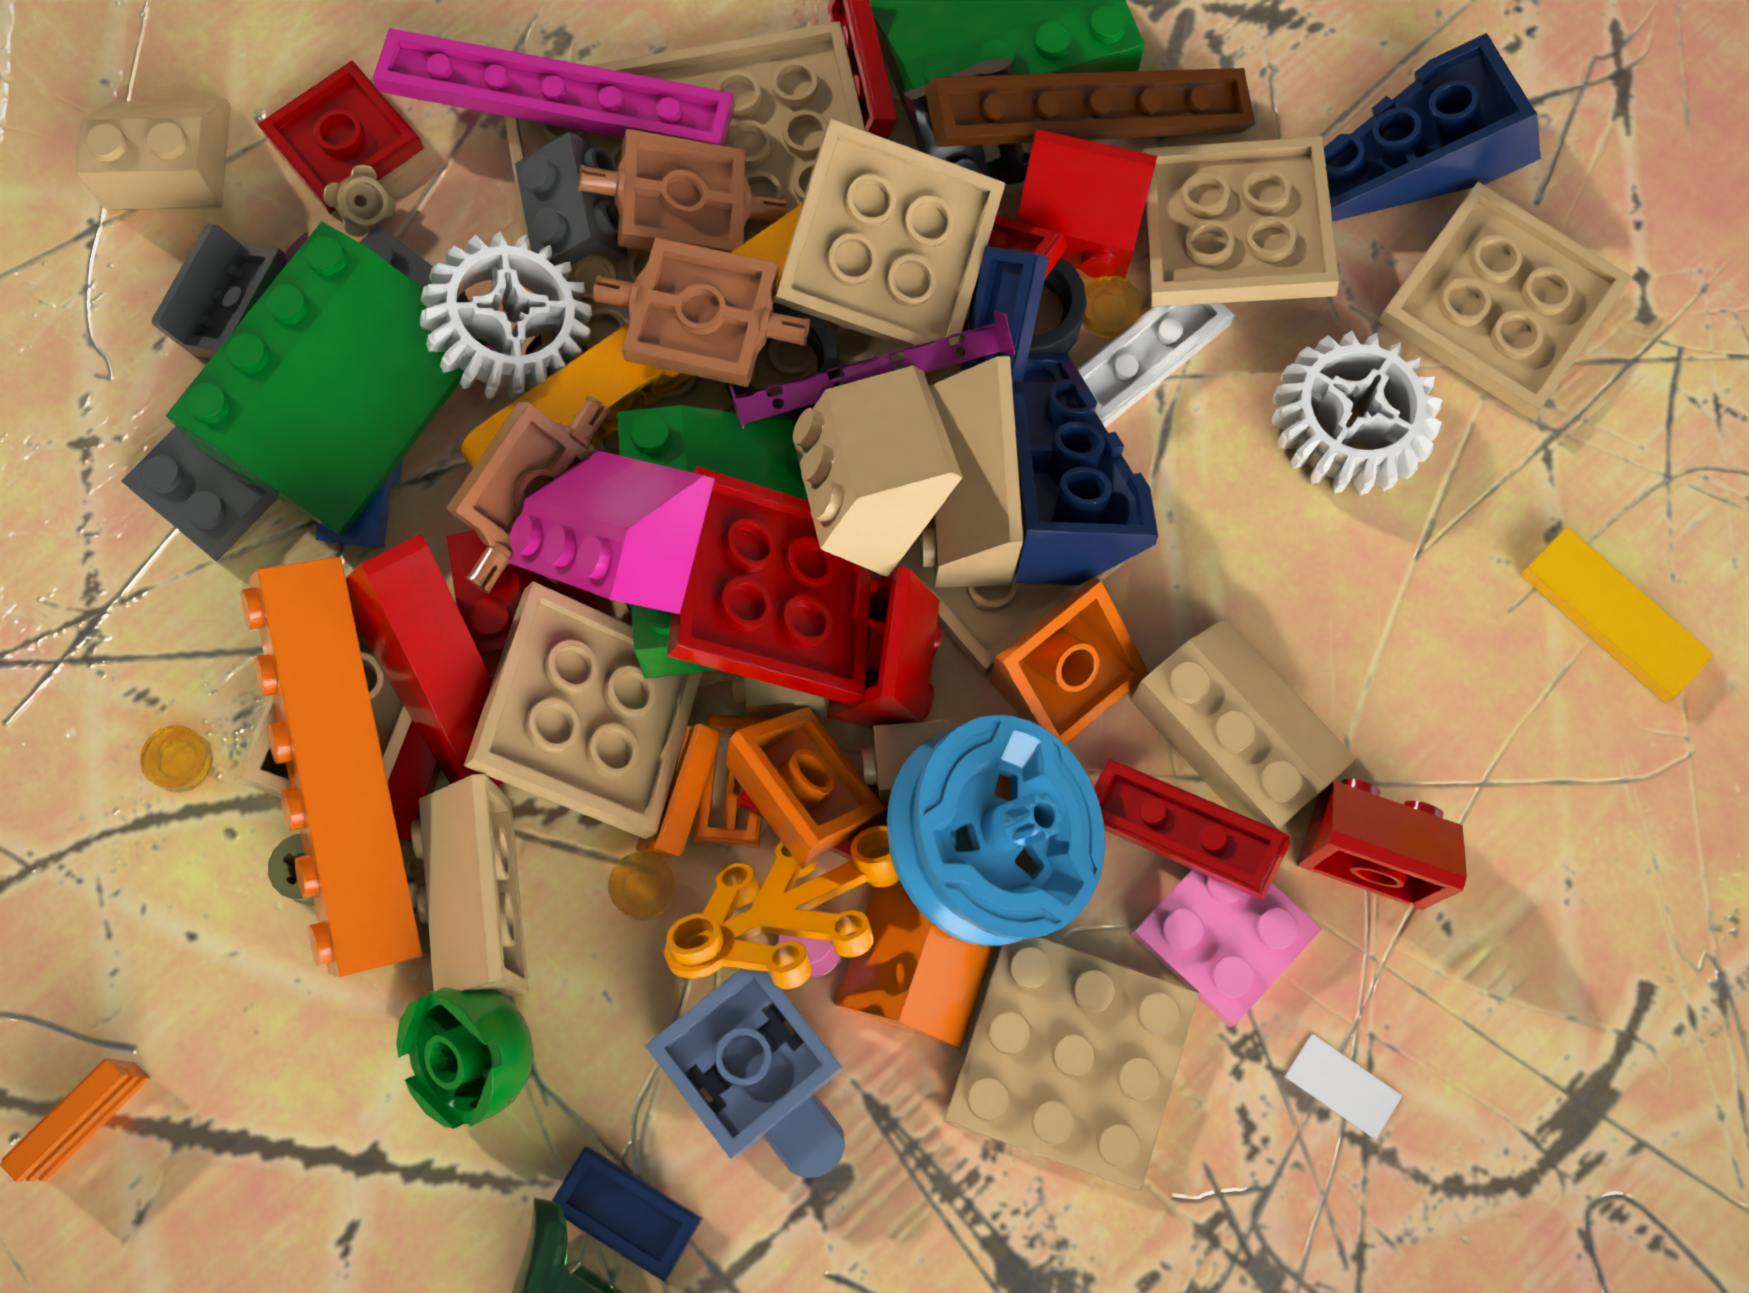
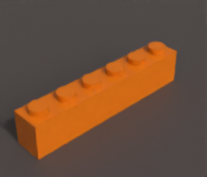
(332, 766)

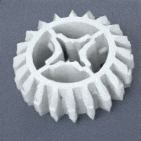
(456, 324)
(1320, 383)

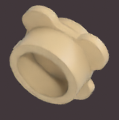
(376, 205)

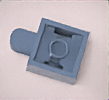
(755, 1073)

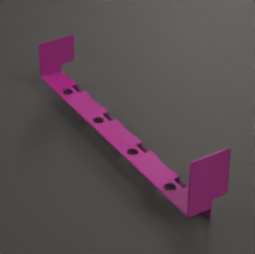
(925, 358)

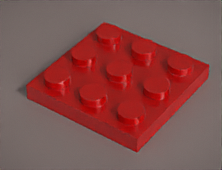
(770, 598)

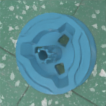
(961, 842)

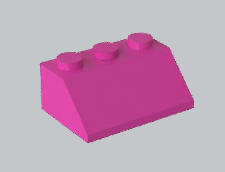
(615, 529)

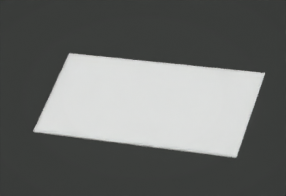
(1343, 1086)

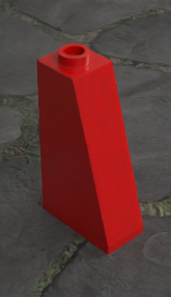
(423, 648)

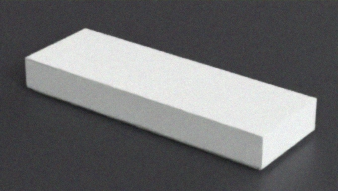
(1149, 354)

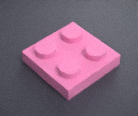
(1225, 941)

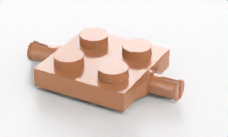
(680, 193)
(701, 311)
(516, 464)

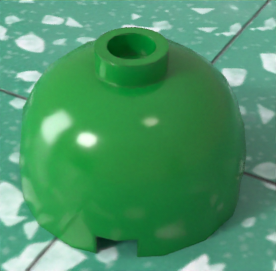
(466, 1054)

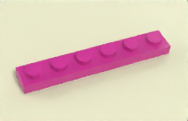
(548, 89)

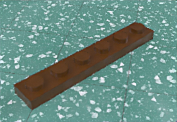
(1088, 105)

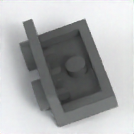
(559, 214)
(215, 290)

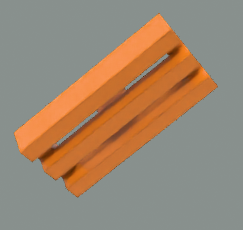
(684, 792)
(727, 834)
(73, 1120)

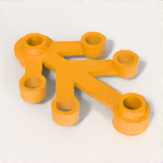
(711, 940)

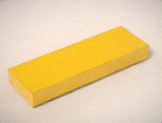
(1617, 615)

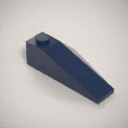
(1437, 137)
(1076, 489)

